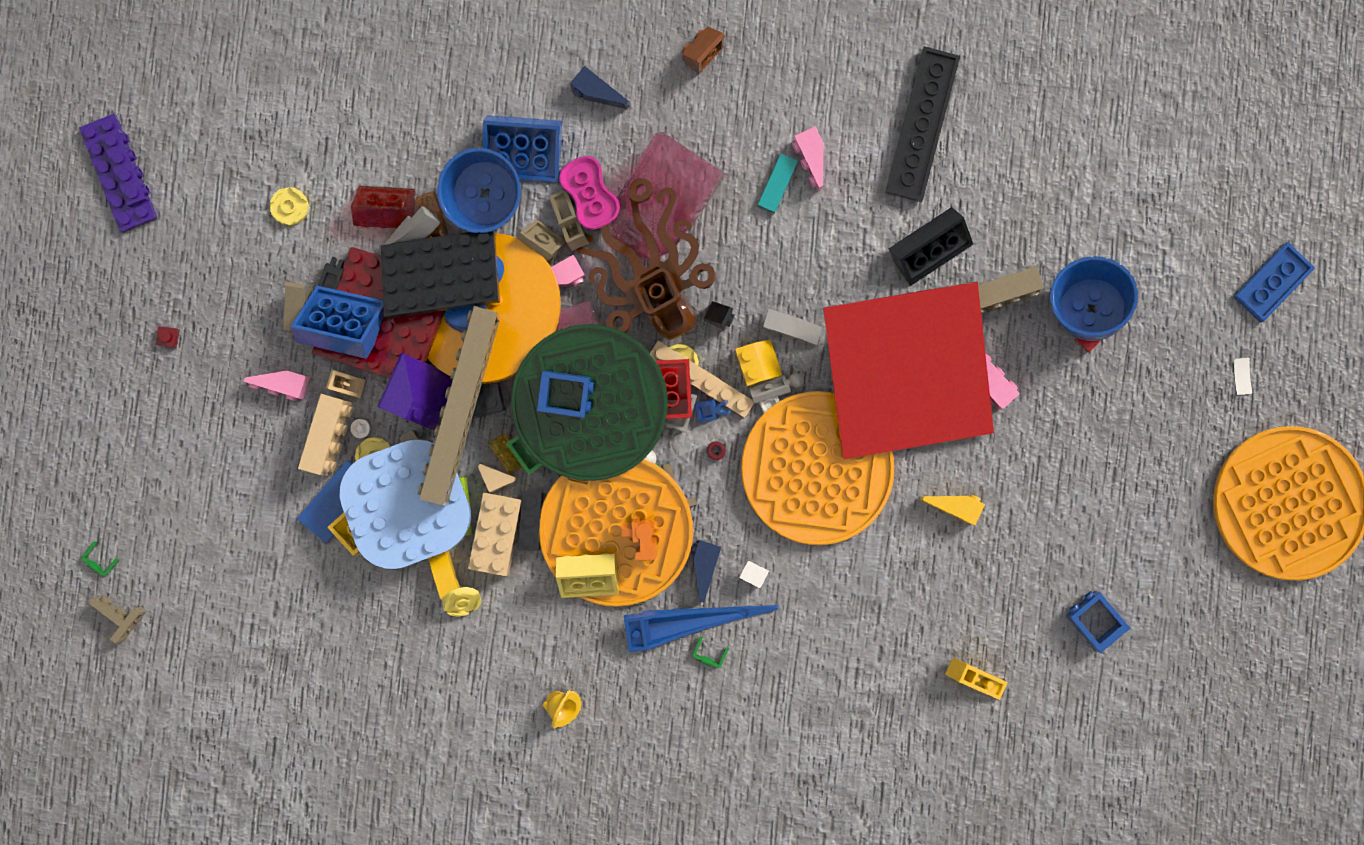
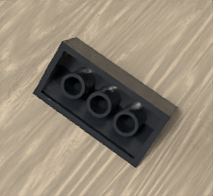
(931, 245)

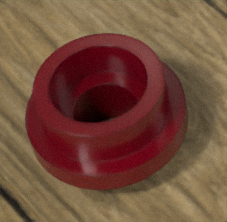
(719, 445)

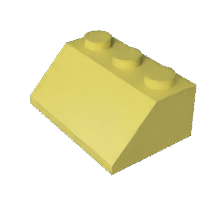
(587, 575)

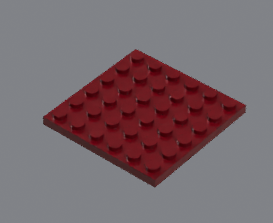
(405, 335)

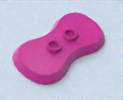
(593, 201)

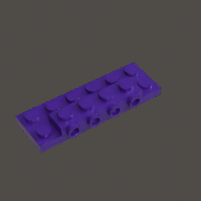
(118, 172)

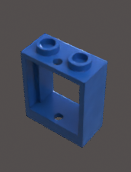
(545, 390)
(1108, 637)

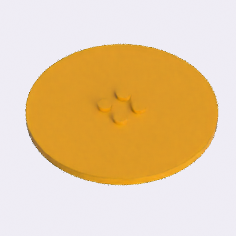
(526, 311)
(799, 476)
(1290, 503)
(588, 520)

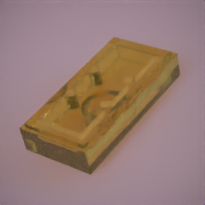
(504, 454)

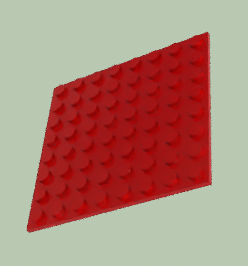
(909, 370)

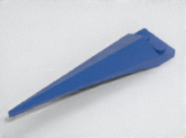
(662, 626)

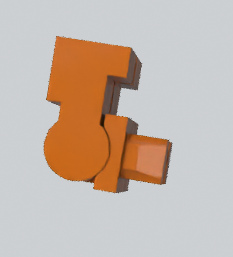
(642, 532)

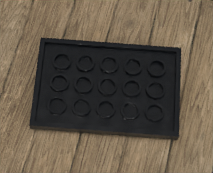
(439, 274)

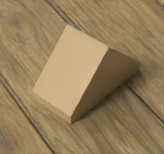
(345, 384)
(494, 478)

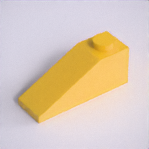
(962, 507)
(976, 678)

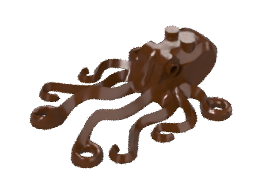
(656, 288)

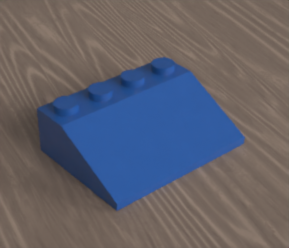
(527, 143)
(339, 322)

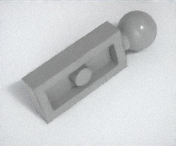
(775, 387)

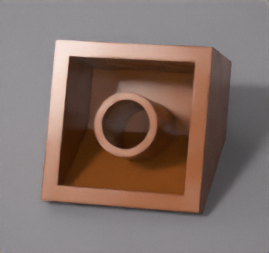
(703, 49)

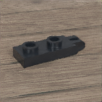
(331, 274)

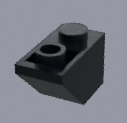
(719, 315)

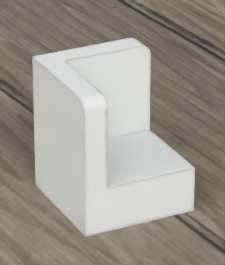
(754, 574)

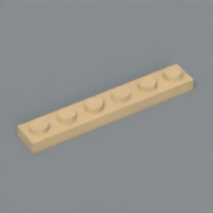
(707, 382)

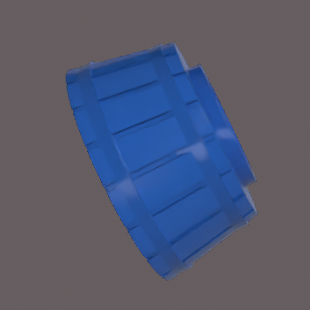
(461, 190)
(1095, 283)

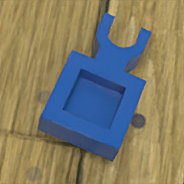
(709, 410)

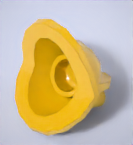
(562, 707)

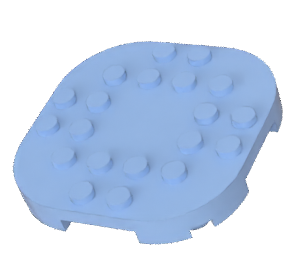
(386, 512)

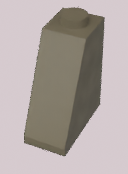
(295, 298)

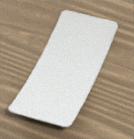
(1242, 376)

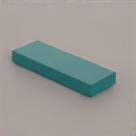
(777, 183)

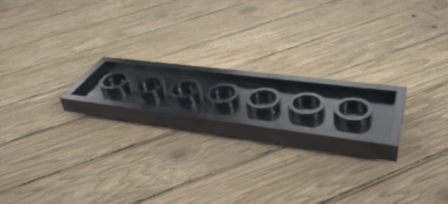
(922, 124)

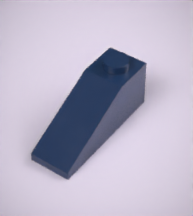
(594, 89)
(705, 560)

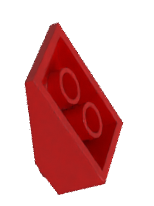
(677, 380)

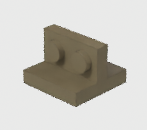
(542, 240)

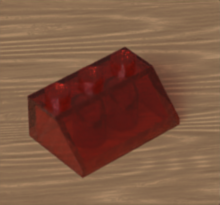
(382, 206)

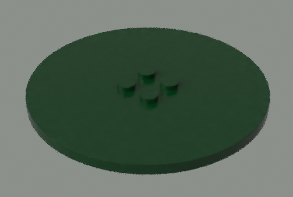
(625, 410)

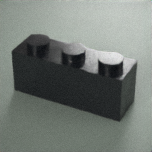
(530, 521)

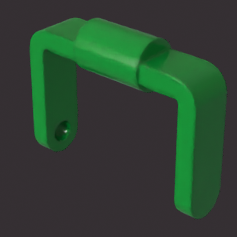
(94, 566)
(705, 660)

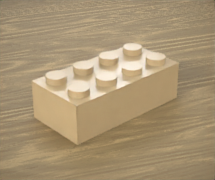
(325, 435)
(495, 534)

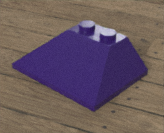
(416, 392)

